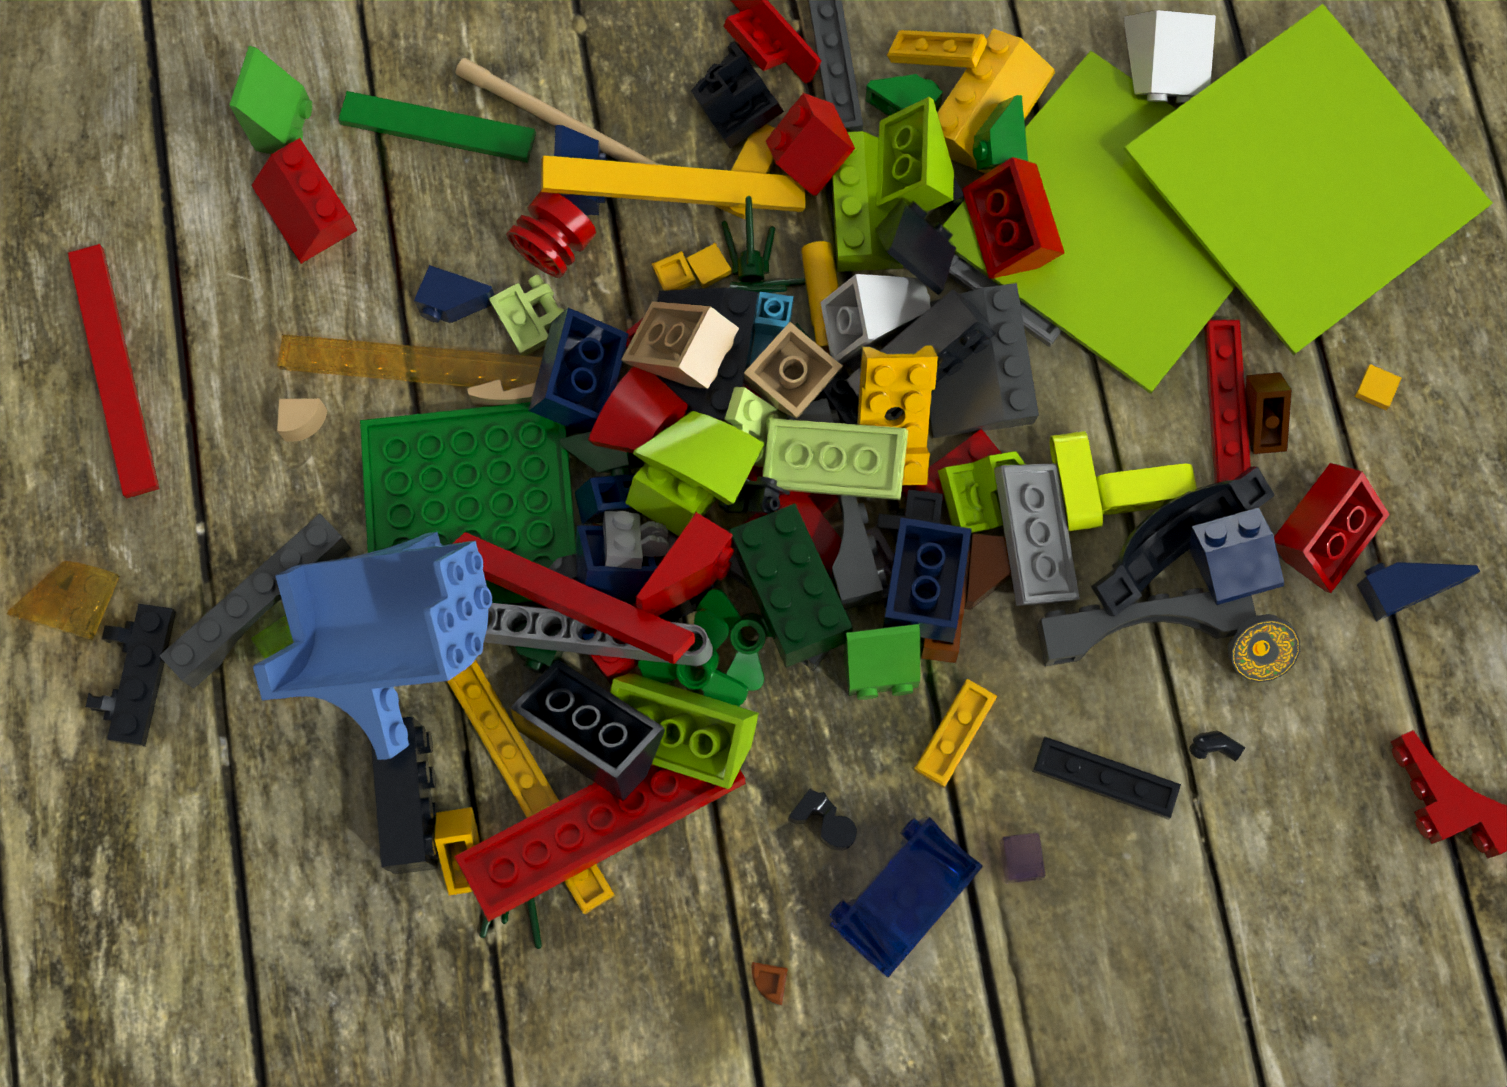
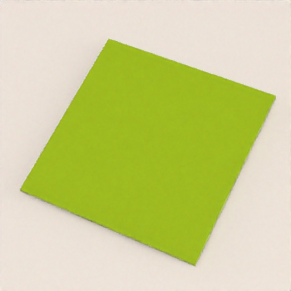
(1307, 178)
(1131, 270)

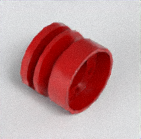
(551, 233)

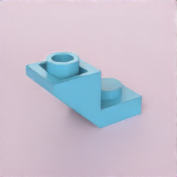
(772, 316)

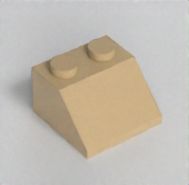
(791, 371)

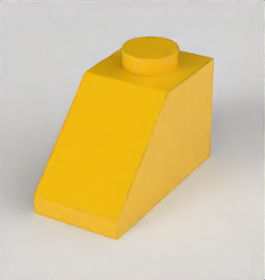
(454, 834)

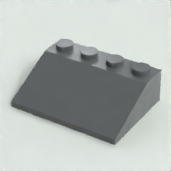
(995, 384)

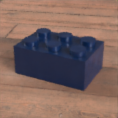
(578, 370)
(928, 578)

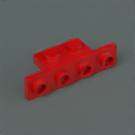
(771, 38)

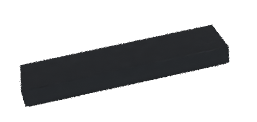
(1106, 778)

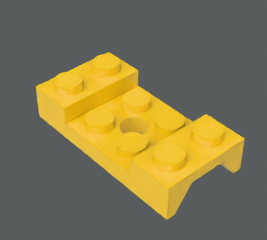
(902, 383)

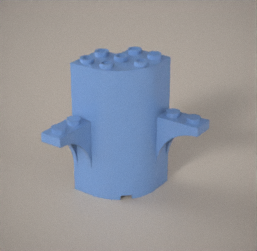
(379, 625)

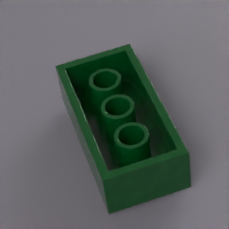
(790, 585)

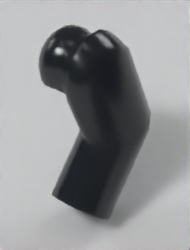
(1215, 741)

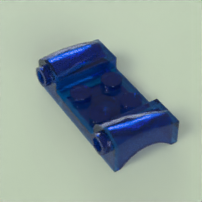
(905, 896)

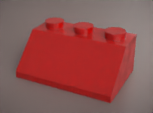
(302, 201)
(1013, 219)
(1331, 526)

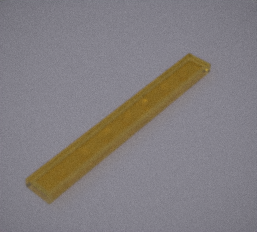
(405, 362)

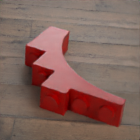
(1448, 801)

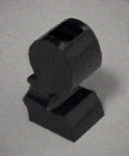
(836, 831)

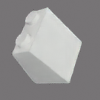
(1170, 53)
(871, 312)

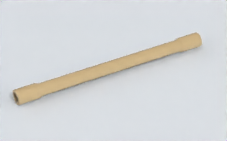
(484, 79)

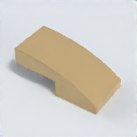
(494, 394)

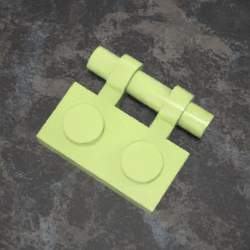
(519, 317)
(752, 416)

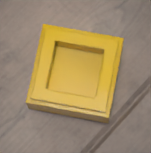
(709, 265)
(673, 272)
(1378, 387)

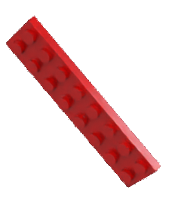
(576, 836)

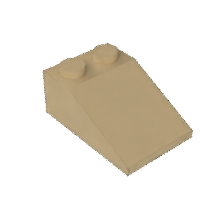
(681, 343)

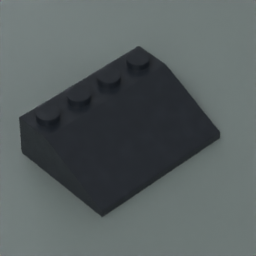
(741, 310)

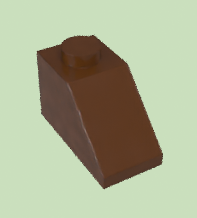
(1268, 412)
(987, 567)

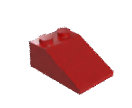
(689, 566)

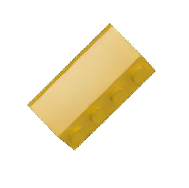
(1004, 70)

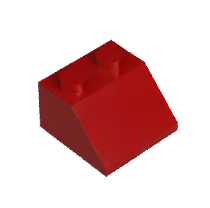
(810, 142)

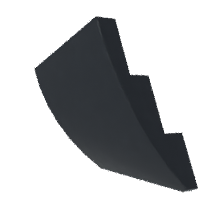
(735, 97)

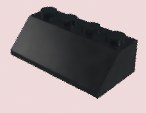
(588, 729)

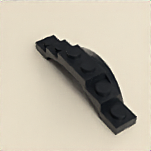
(1167, 535)

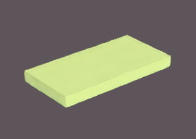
(836, 458)

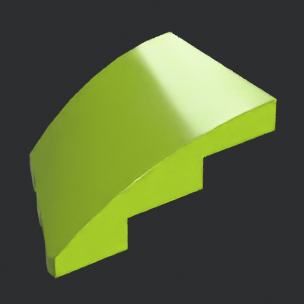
(704, 454)
(973, 492)

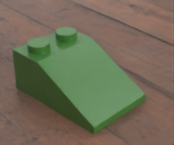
(269, 103)
(882, 661)

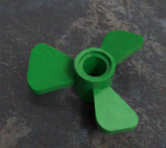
(746, 664)
(713, 682)

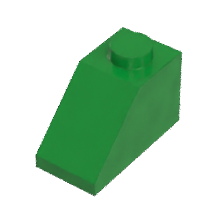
(900, 92)
(1001, 135)

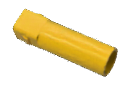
(820, 283)

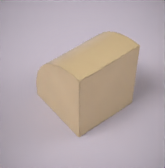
(300, 418)

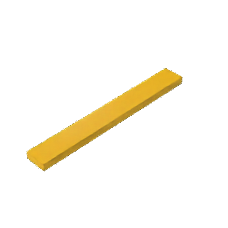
(670, 183)
(519, 769)

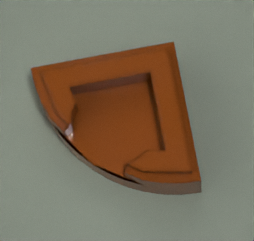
(770, 981)

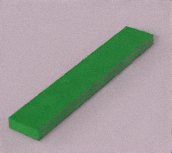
(437, 126)

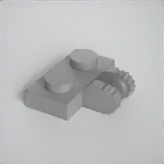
(628, 541)

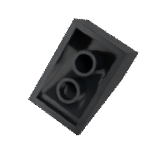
(918, 244)

